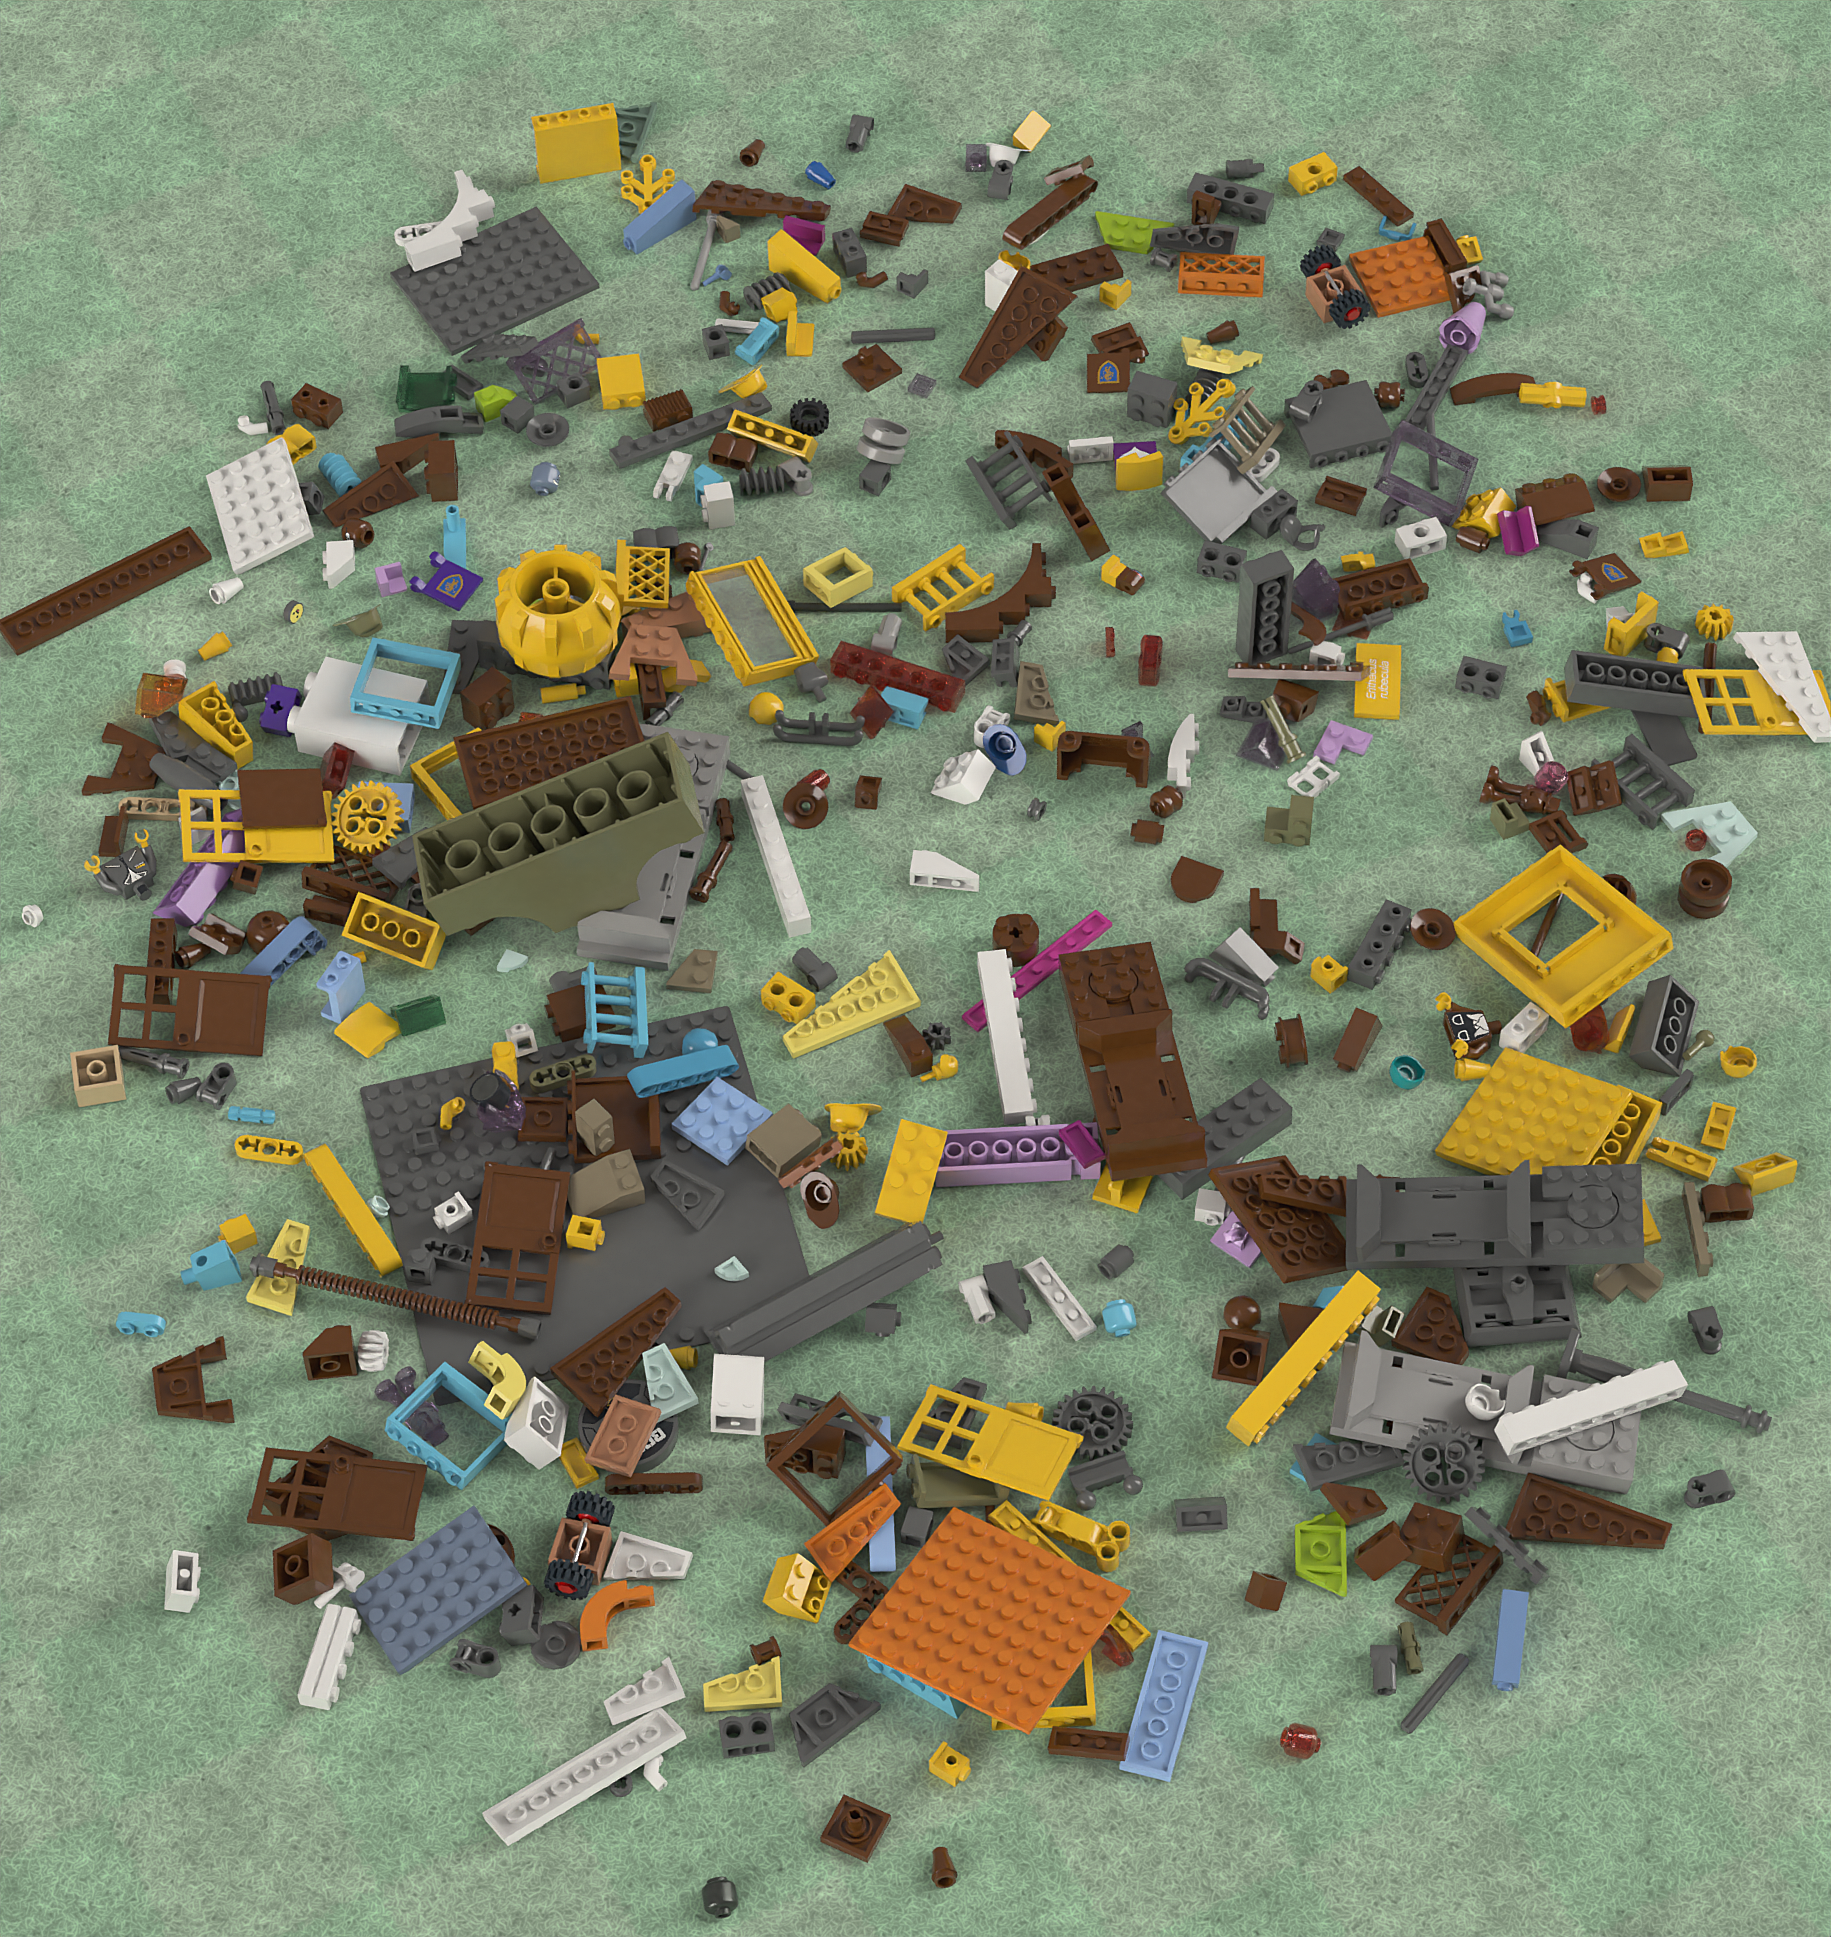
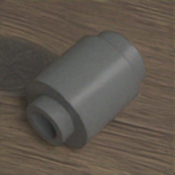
(1116, 1261)

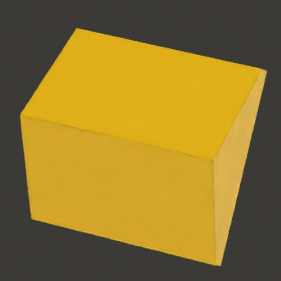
(1767, 1172)

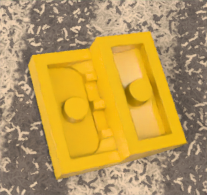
(1139, 473)
(367, 1029)

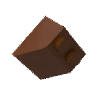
(331, 1354)

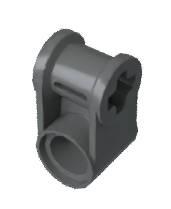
(1001, 180)
(1307, 401)
(1666, 637)
(216, 1090)
(1706, 1329)
(1710, 1488)
(471, 1659)

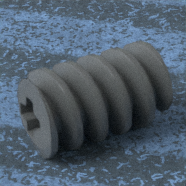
(764, 287)
(1208, 380)
(761, 480)

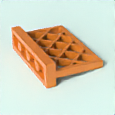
(1226, 283)

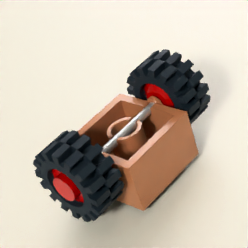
(1333, 288)
(580, 1546)

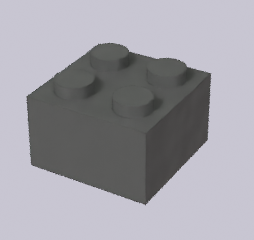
(1151, 399)

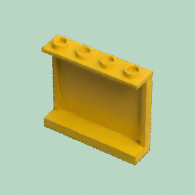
(576, 143)

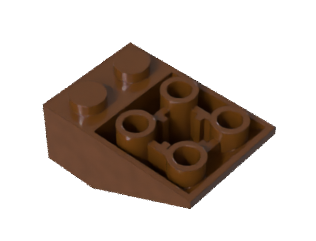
(819, 1455)

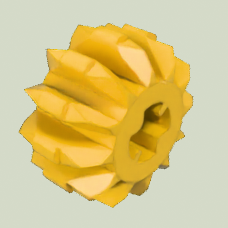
(1714, 621)
(853, 1150)

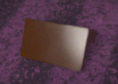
(114, 834)
(327, 910)
(1262, 912)
(1382, 1551)

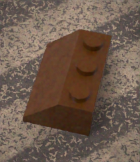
(1555, 498)

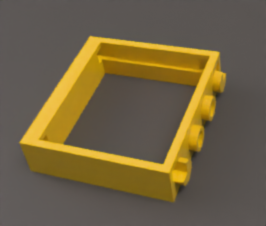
(421, 775)
(1066, 1716)

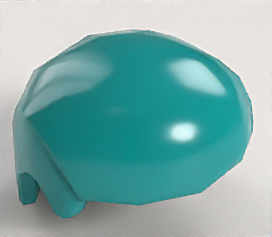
(1405, 1067)

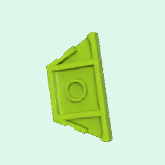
(1128, 232)
(1322, 1552)

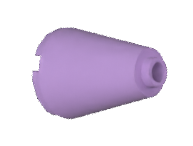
(1464, 327)

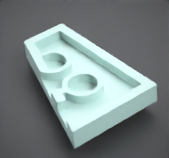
(667, 1383)

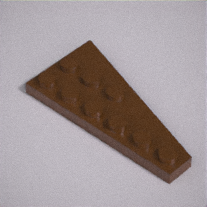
(608, 1359)
(1566, 1515)

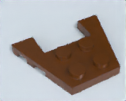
(132, 767)
(181, 1386)

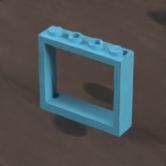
(404, 710)
(469, 1394)

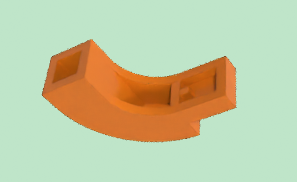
(605, 1606)

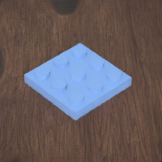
(720, 1120)

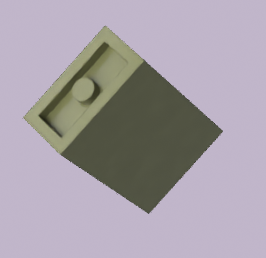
(943, 1486)

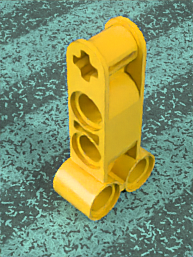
(1084, 1533)

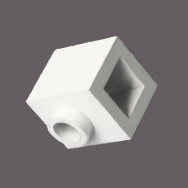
(1211, 1207)

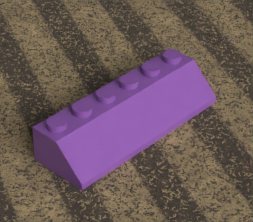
(202, 881)

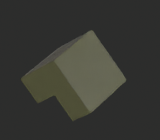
(1508, 819)
(1381, 1324)

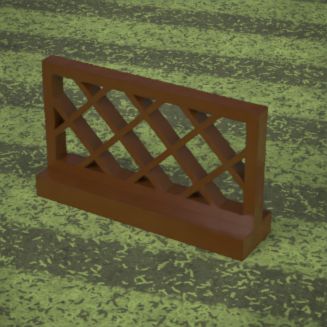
(347, 889)
(1465, 1594)

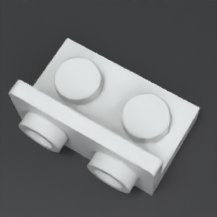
(1090, 450)

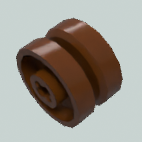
(1704, 888)

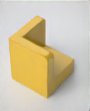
(1113, 294)
(1048, 735)

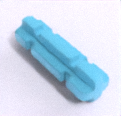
(251, 1115)

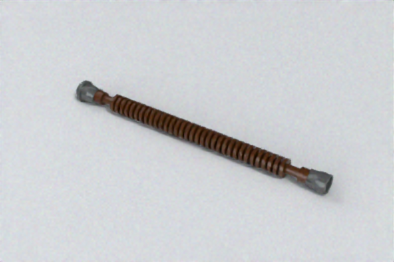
(377, 1292)

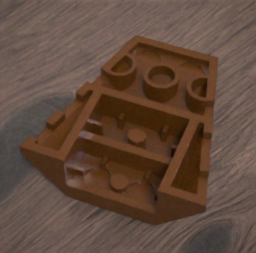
(314, 1475)

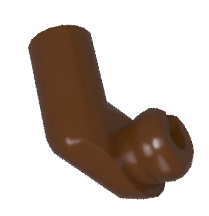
(726, 306)

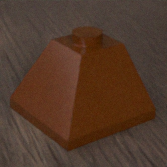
(1241, 1355)

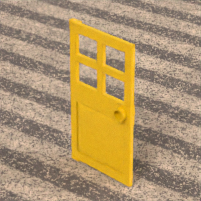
(1767, 706)
(261, 845)
(1006, 1450)

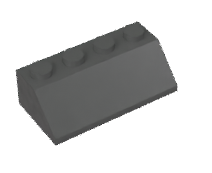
(1664, 1026)

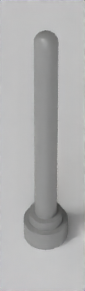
(711, 221)

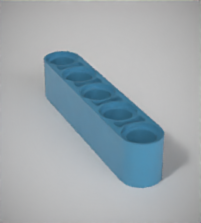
(682, 1071)

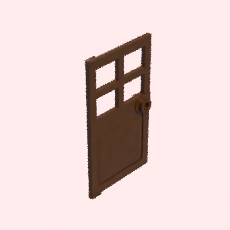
(211, 1013)
(519, 1213)
(358, 1498)

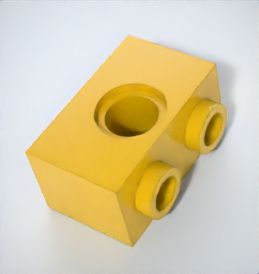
(1312, 174)

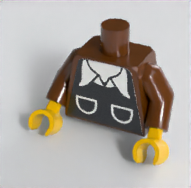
(1466, 1029)

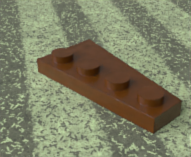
(1315, 1194)

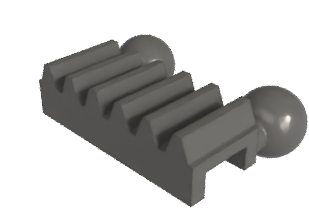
(250, 693)
(1100, 1473)

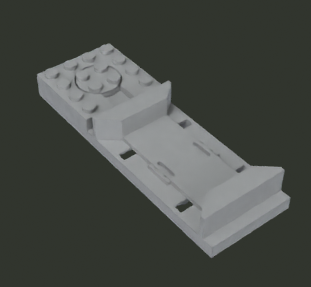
(664, 883)
(1436, 1392)

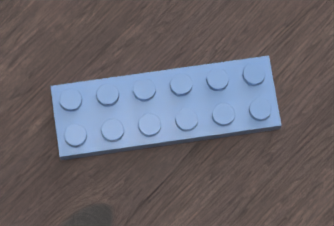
(1164, 1705)

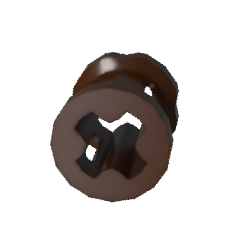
(765, 1650)

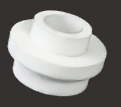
(32, 915)

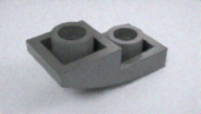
(1390, 512)
(1239, 709)

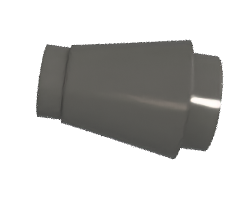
(182, 1089)

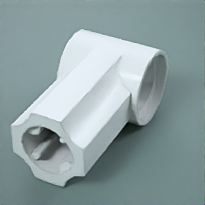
(976, 1295)

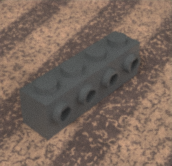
(1379, 944)

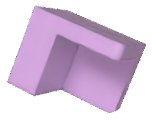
(390, 579)

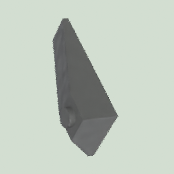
(1203, 238)

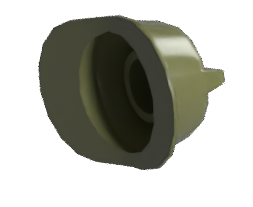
(363, 624)

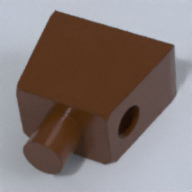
(1295, 700)

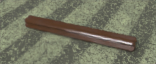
(1709, 662)

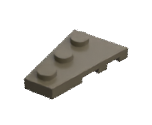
(1033, 697)

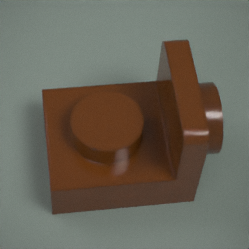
(867, 792)

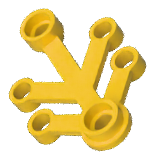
(647, 165)
(1199, 412)

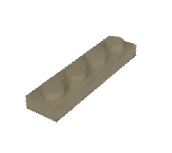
(1695, 1222)

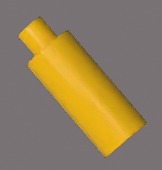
(561, 693)

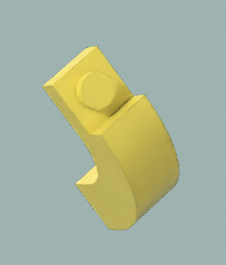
(504, 1374)

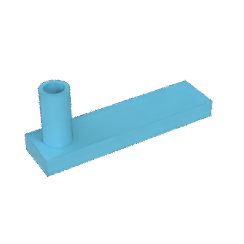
(454, 536)

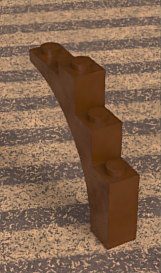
(987, 621)

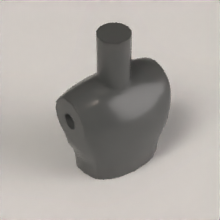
(810, 679)

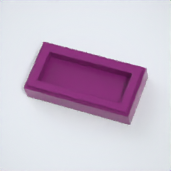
(1081, 1144)

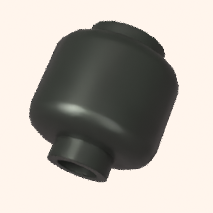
(719, 1897)

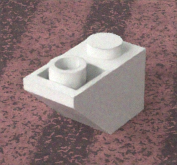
(339, 560)

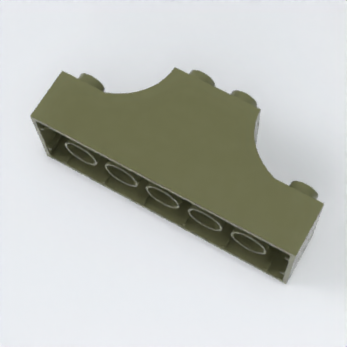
(561, 843)

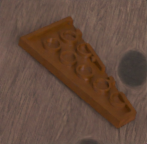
(756, 202)
(1021, 315)

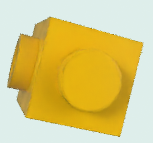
(778, 304)
(238, 1233)

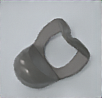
(1291, 529)

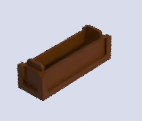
(1445, 246)

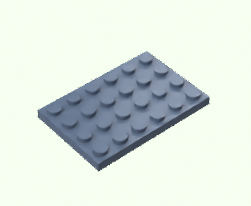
(437, 1590)

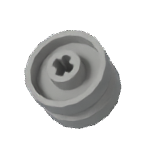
(883, 440)

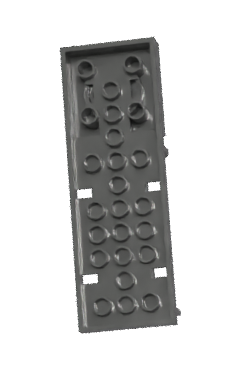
(1533, 1219)

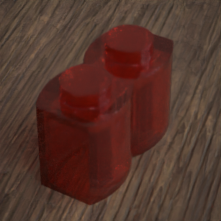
(1150, 660)

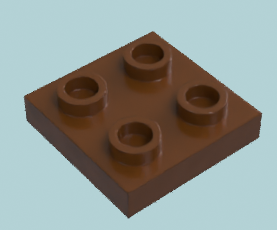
(1047, 340)
(855, 1828)

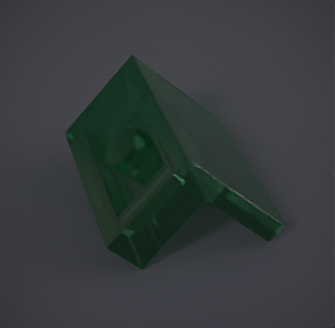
(419, 1014)

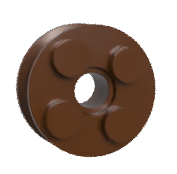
(1292, 1040)

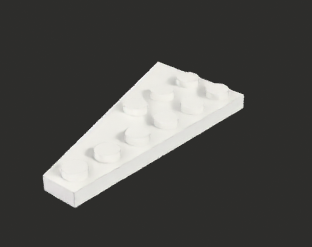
(1790, 675)

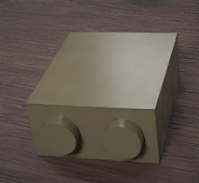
(783, 1140)

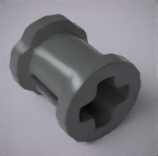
(1163, 259)

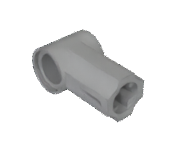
(886, 639)

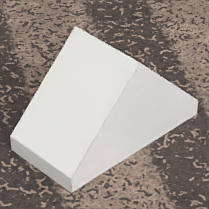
(1535, 752)

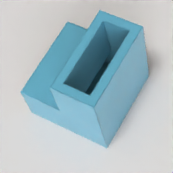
(704, 476)

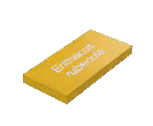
(1380, 691)

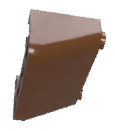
(1105, 750)

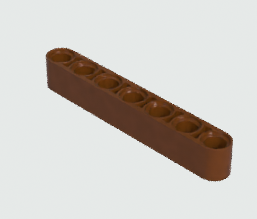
(1049, 211)

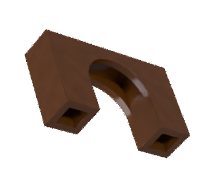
(1076, 511)

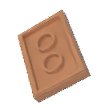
(622, 1436)

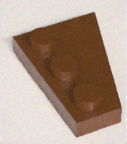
(924, 206)

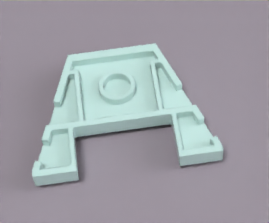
(1723, 825)

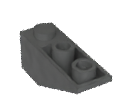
(1569, 535)
(1005, 1293)

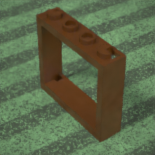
(805, 1432)

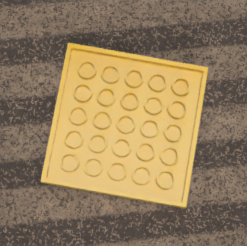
(1534, 1115)

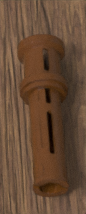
(708, 879)

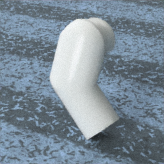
(652, 1774)

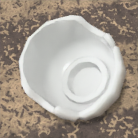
(1484, 1402)

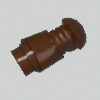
(1538, 707)

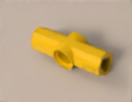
(1552, 395)

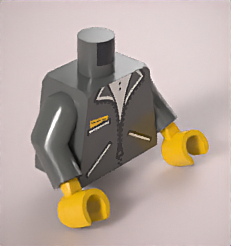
(127, 873)

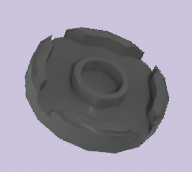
(552, 1651)

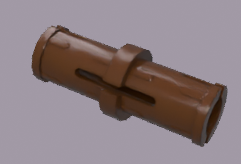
(724, 819)

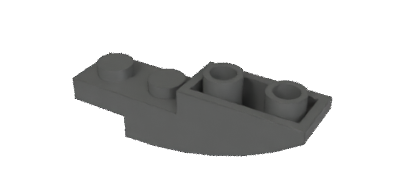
(437, 420)

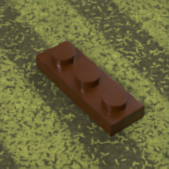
(1088, 1743)

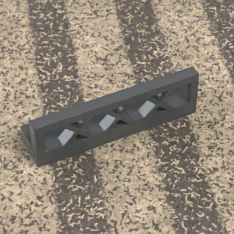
(853, 1430)

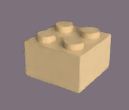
(98, 1076)

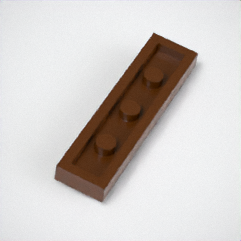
(1378, 196)

